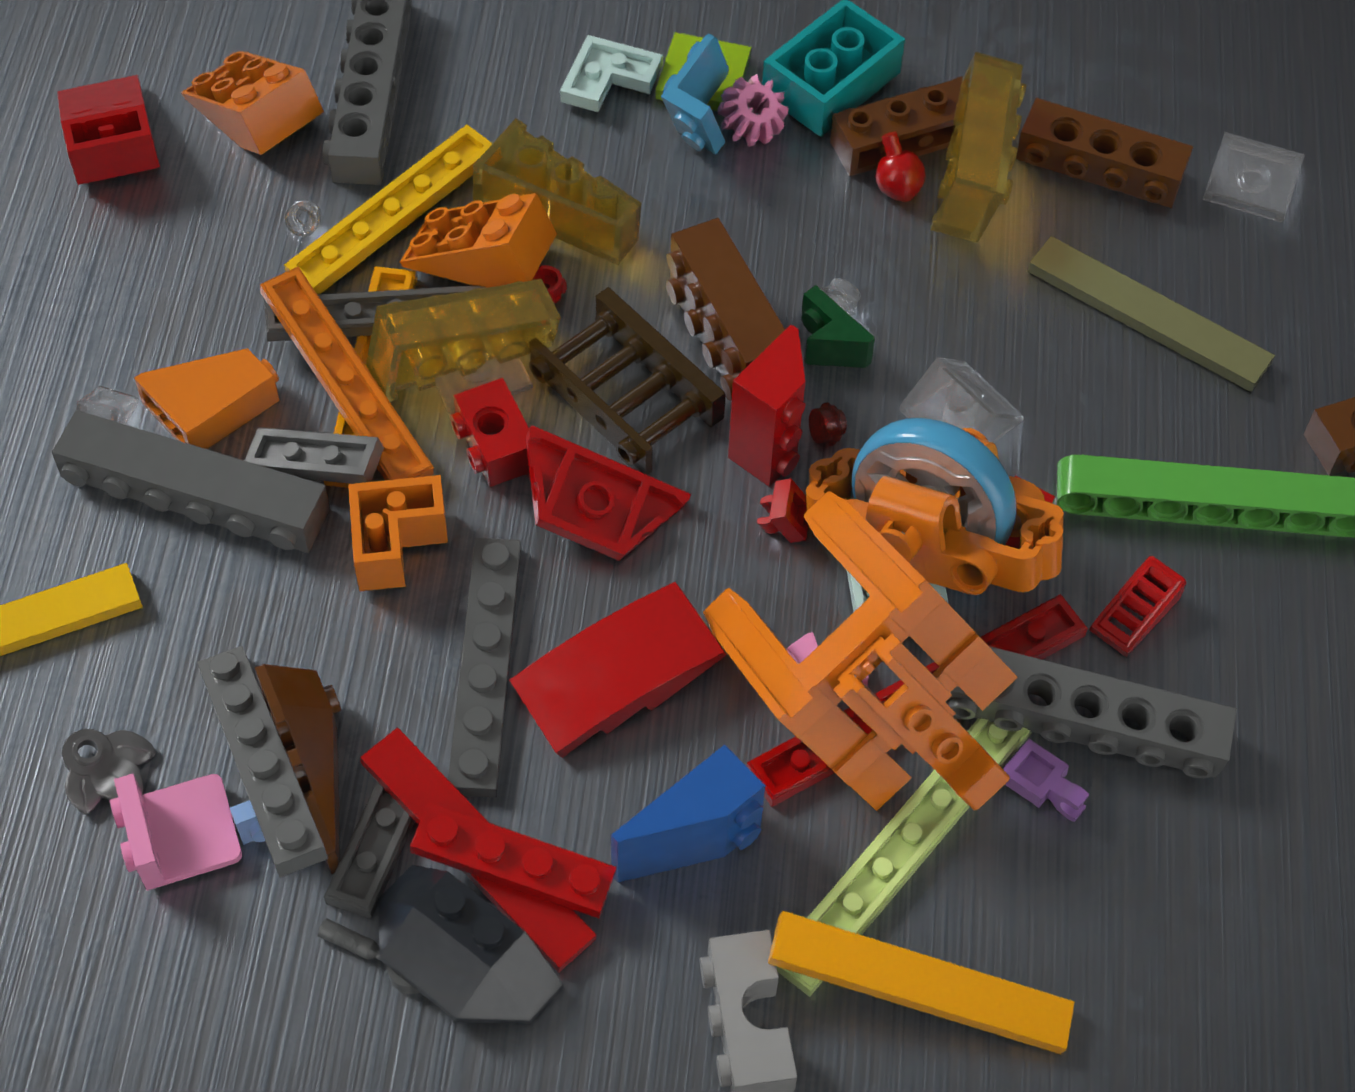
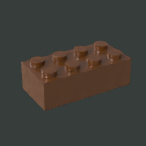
(720, 299)

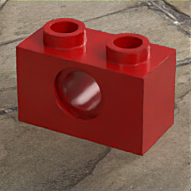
(486, 411)

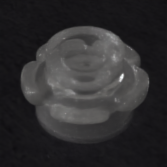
(844, 294)

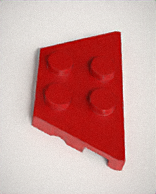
(594, 496)

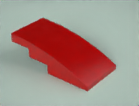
(617, 668)

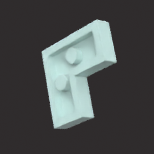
(604, 64)

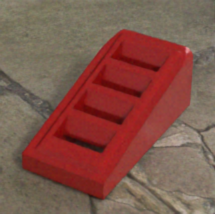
(1157, 584)

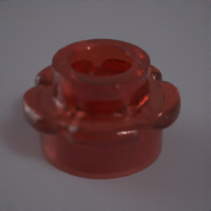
(827, 424)

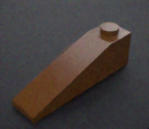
(309, 734)

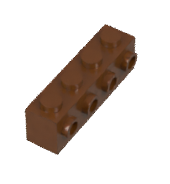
(919, 118)

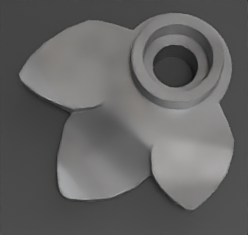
(94, 777)

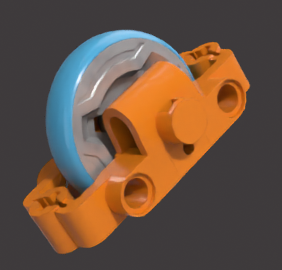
(947, 505)

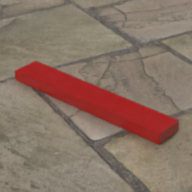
(414, 783)

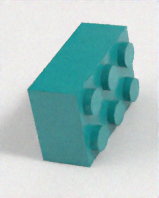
(834, 65)

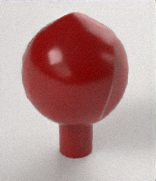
(900, 171)

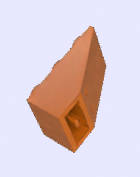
(255, 100)
(483, 241)

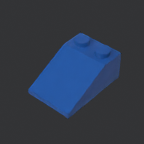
(693, 820)

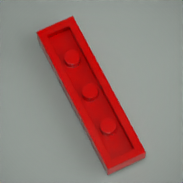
(513, 859)

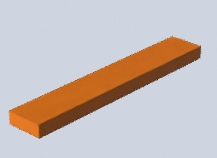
(344, 374)

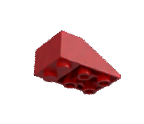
(107, 129)

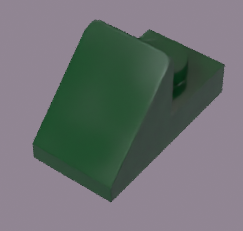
(835, 334)

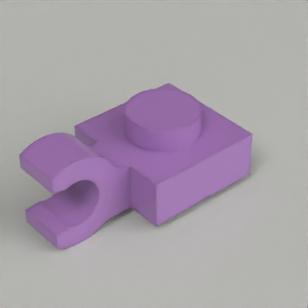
(1040, 776)

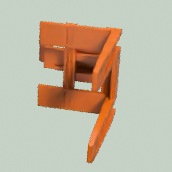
(917, 714)

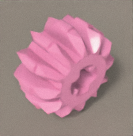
(756, 97)

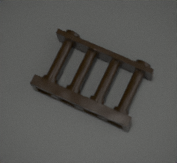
(641, 345)

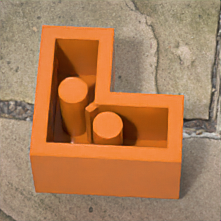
(393, 517)

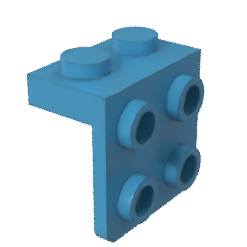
(690, 91)

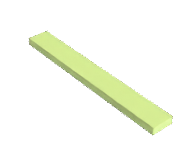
(901, 847)

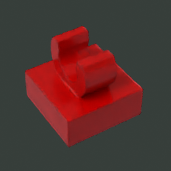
(786, 511)

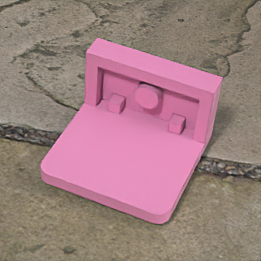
(175, 829)

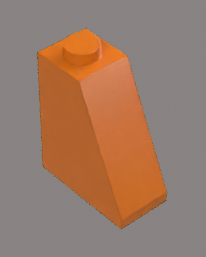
(209, 396)

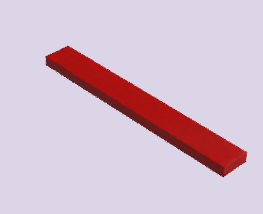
(1035, 633)

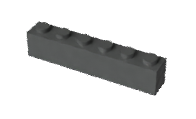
(192, 481)

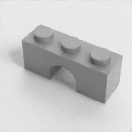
(740, 974)

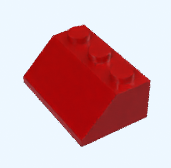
(769, 410)

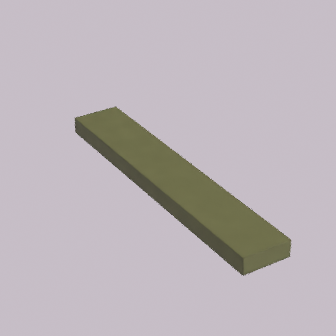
(1151, 313)

